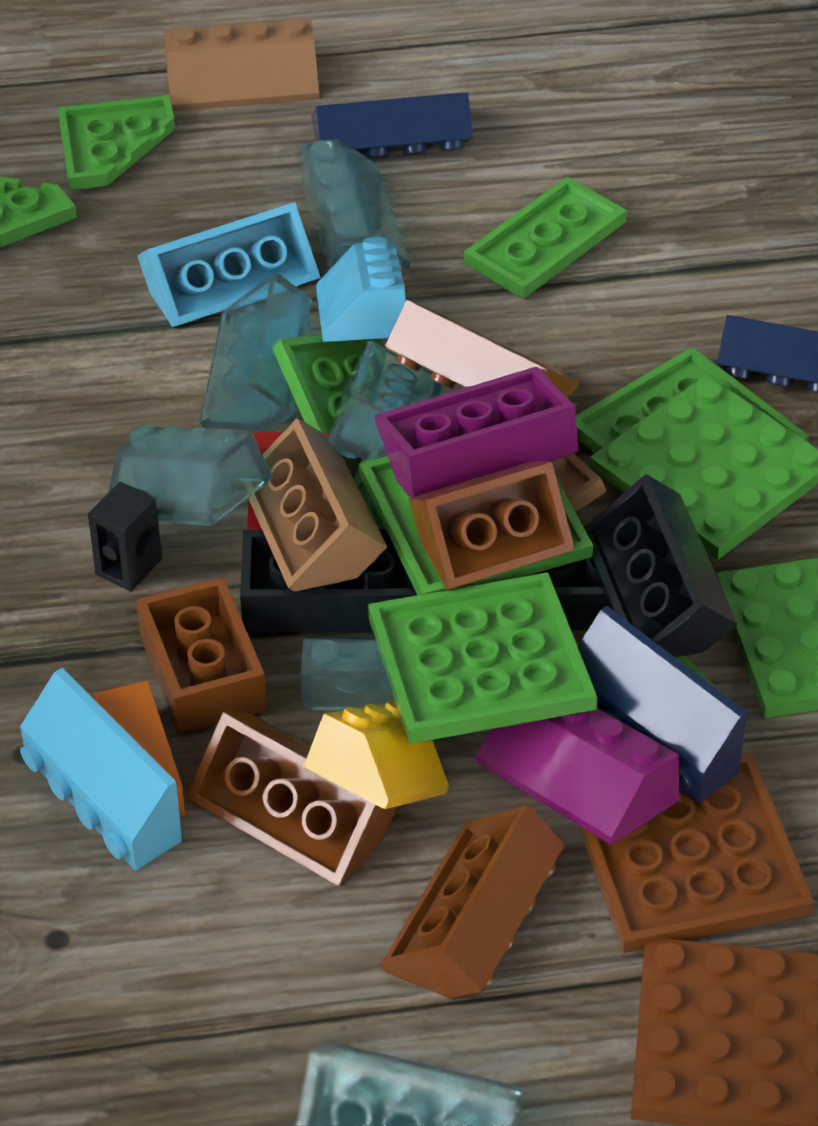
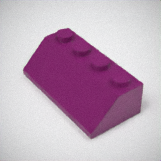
(478, 431)
(586, 770)

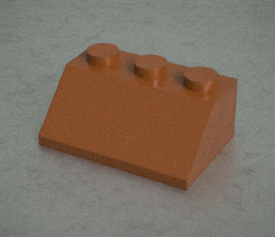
(493, 523)

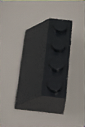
(659, 569)

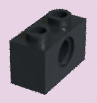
(125, 536)

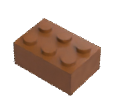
(201, 654)

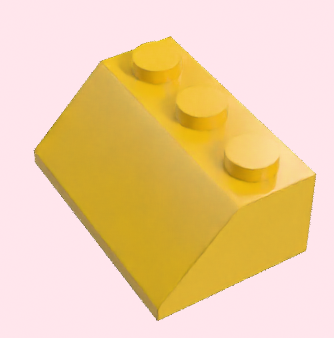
(372, 757)

